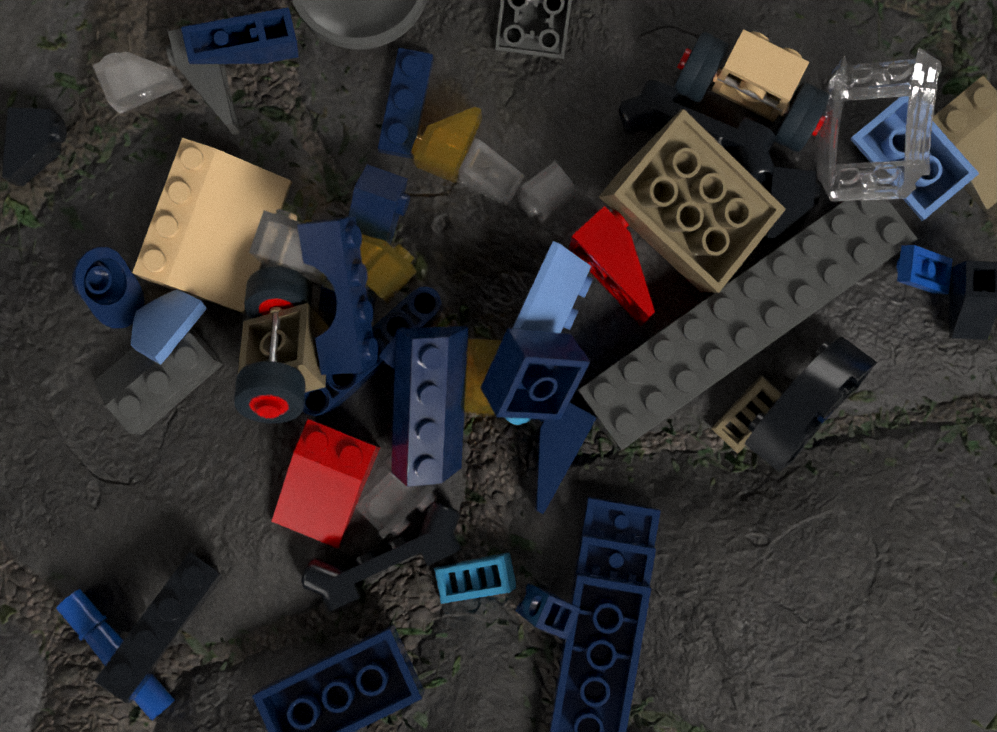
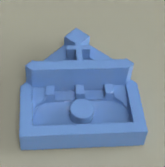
(164, 323)

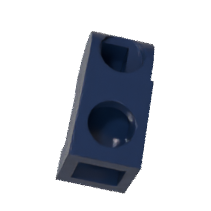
(547, 611)

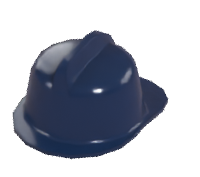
(108, 287)

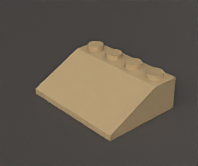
(208, 224)

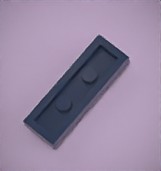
(405, 102)

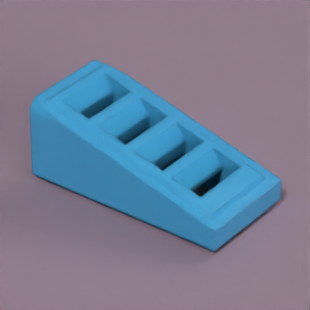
(505, 570)

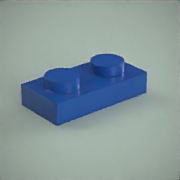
(924, 269)

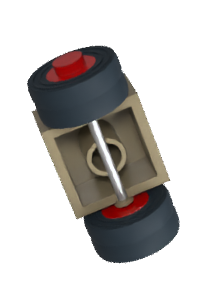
(278, 347)

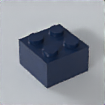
(534, 374)

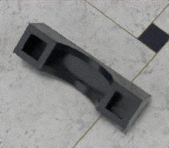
(157, 628)

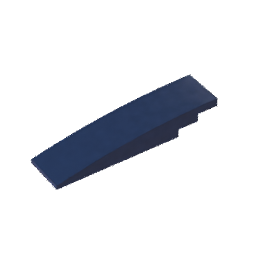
(607, 636)

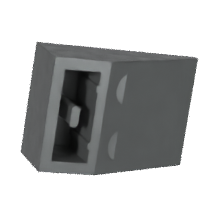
(533, 27)

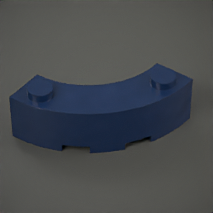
(376, 205)

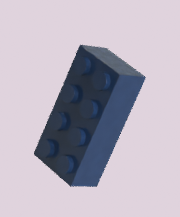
(343, 688)

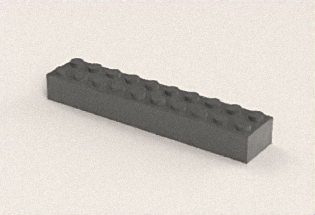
(743, 318)

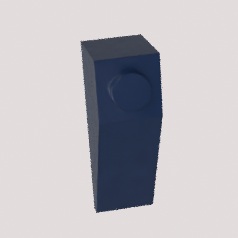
(242, 39)
(557, 449)

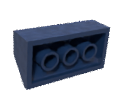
(429, 404)

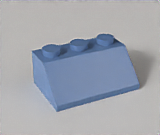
(949, 170)
(555, 292)

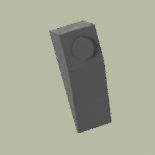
(206, 79)

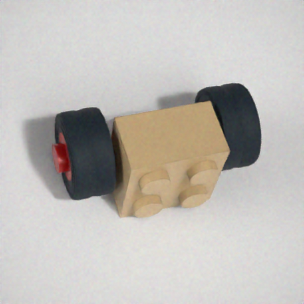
(759, 79)

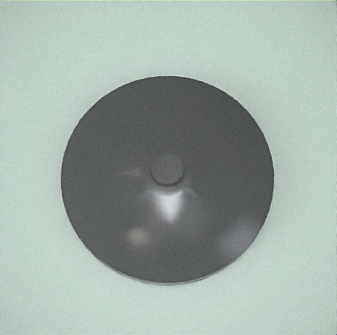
(359, 22)

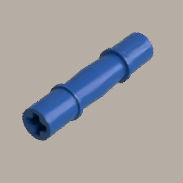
(104, 641)

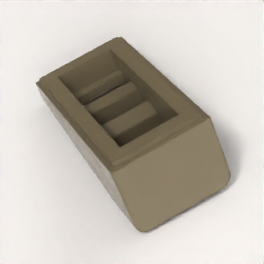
(740, 405)

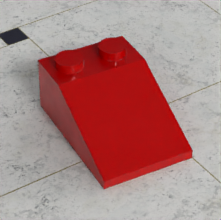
(614, 262)
(324, 483)

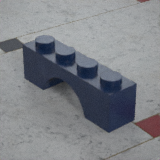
(335, 251)

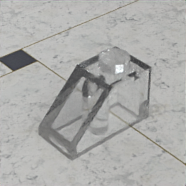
(134, 80)

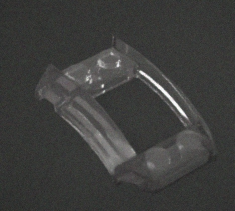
(870, 81)

